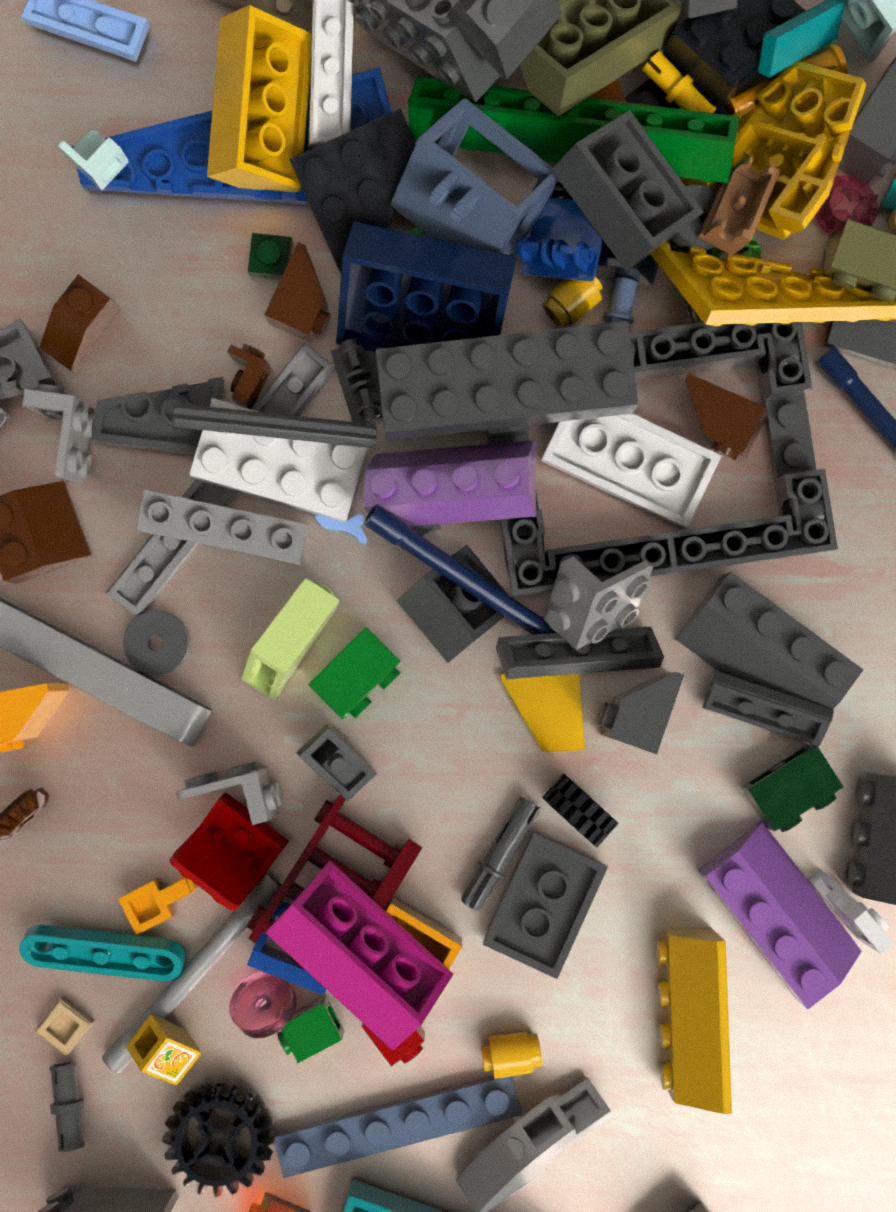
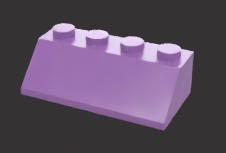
(454, 483)
(782, 914)

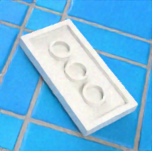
(635, 463)
(280, 470)

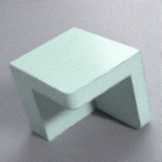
(96, 157)

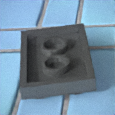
(545, 905)

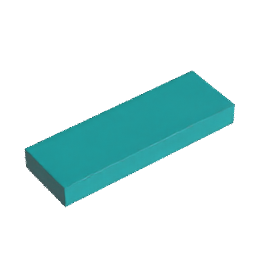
(800, 36)

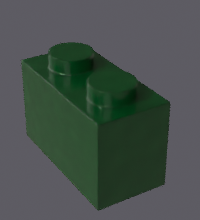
(792, 788)

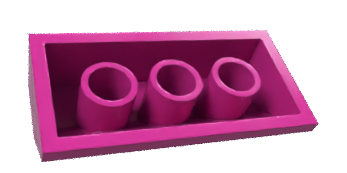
(361, 955)

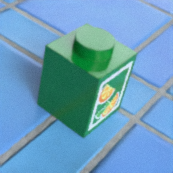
(311, 1030)

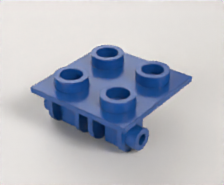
(560, 244)

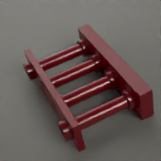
(396, 858)

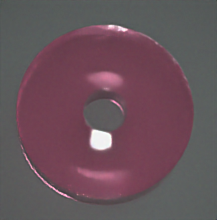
(269, 1018)

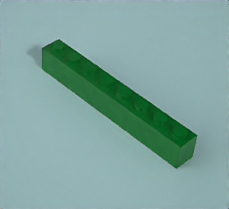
(691, 141)

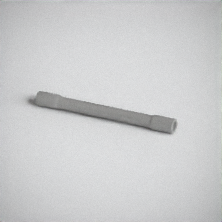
(117, 1055)

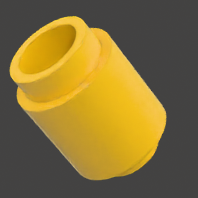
(571, 301)
(512, 1054)

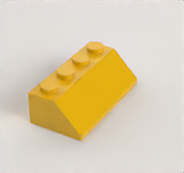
(259, 101)
(695, 1018)

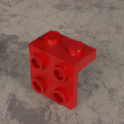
(228, 853)

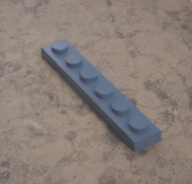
(396, 1124)

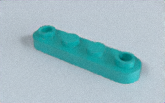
(102, 953)

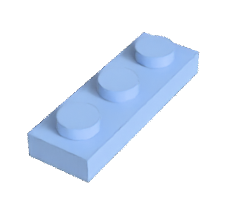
(90, 24)

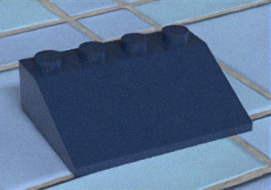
(419, 289)

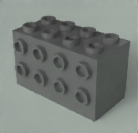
(429, 40)

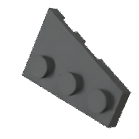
(146, 418)

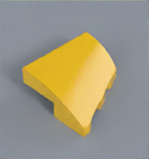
(550, 709)

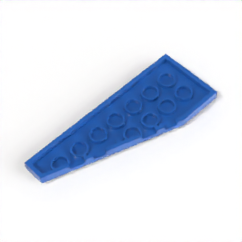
(175, 154)

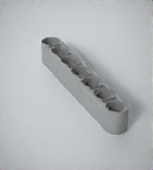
(101, 675)

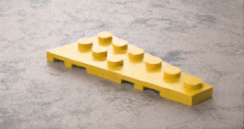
(763, 291)

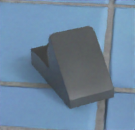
(336, 762)

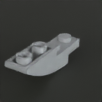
(530, 1143)

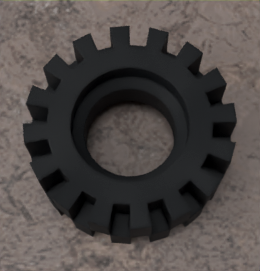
(580, 810)

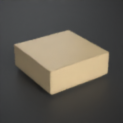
(64, 1025)

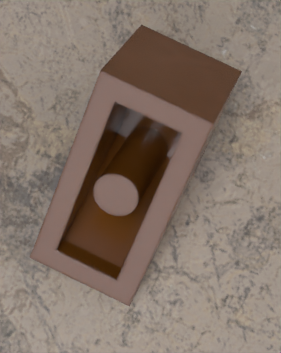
(299, 299)
(77, 322)

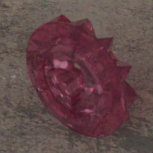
(855, 190)

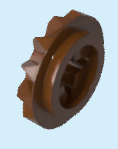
(22, 811)

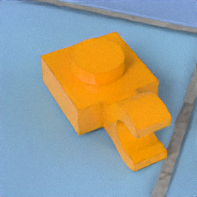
(152, 903)

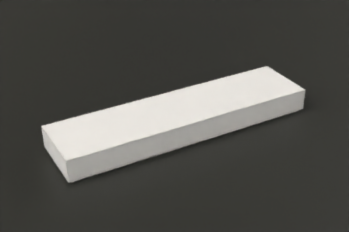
(330, 70)

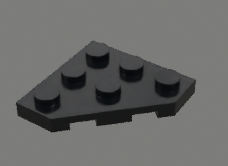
(355, 177)

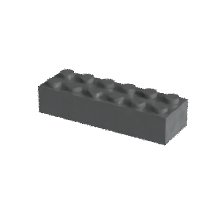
(507, 381)

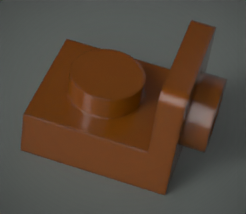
(248, 383)

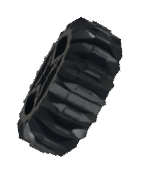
(235, 1167)

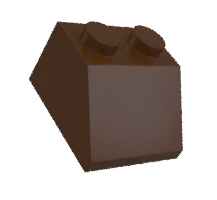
(726, 417)
(39, 532)

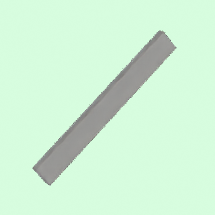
(163, 555)

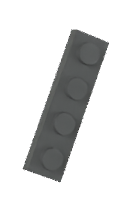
(552, 655)

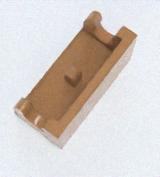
(738, 207)

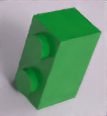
(356, 674)

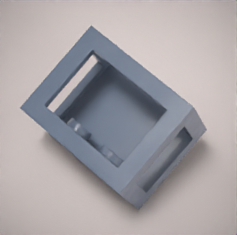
(457, 204)

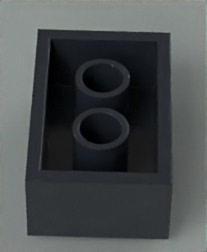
(725, 46)

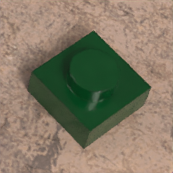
(269, 255)

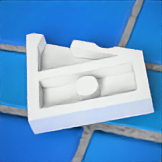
(862, 922)

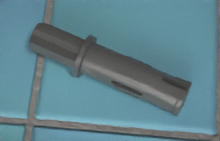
(500, 853)

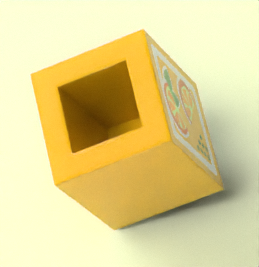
(163, 1049)

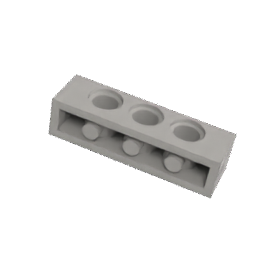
(221, 527)

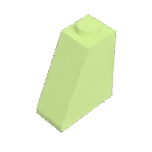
(289, 638)

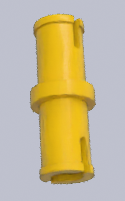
(676, 86)

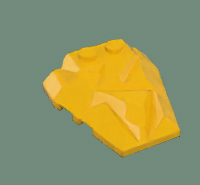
(803, 133)

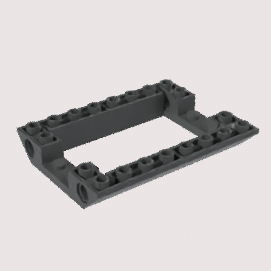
(800, 488)

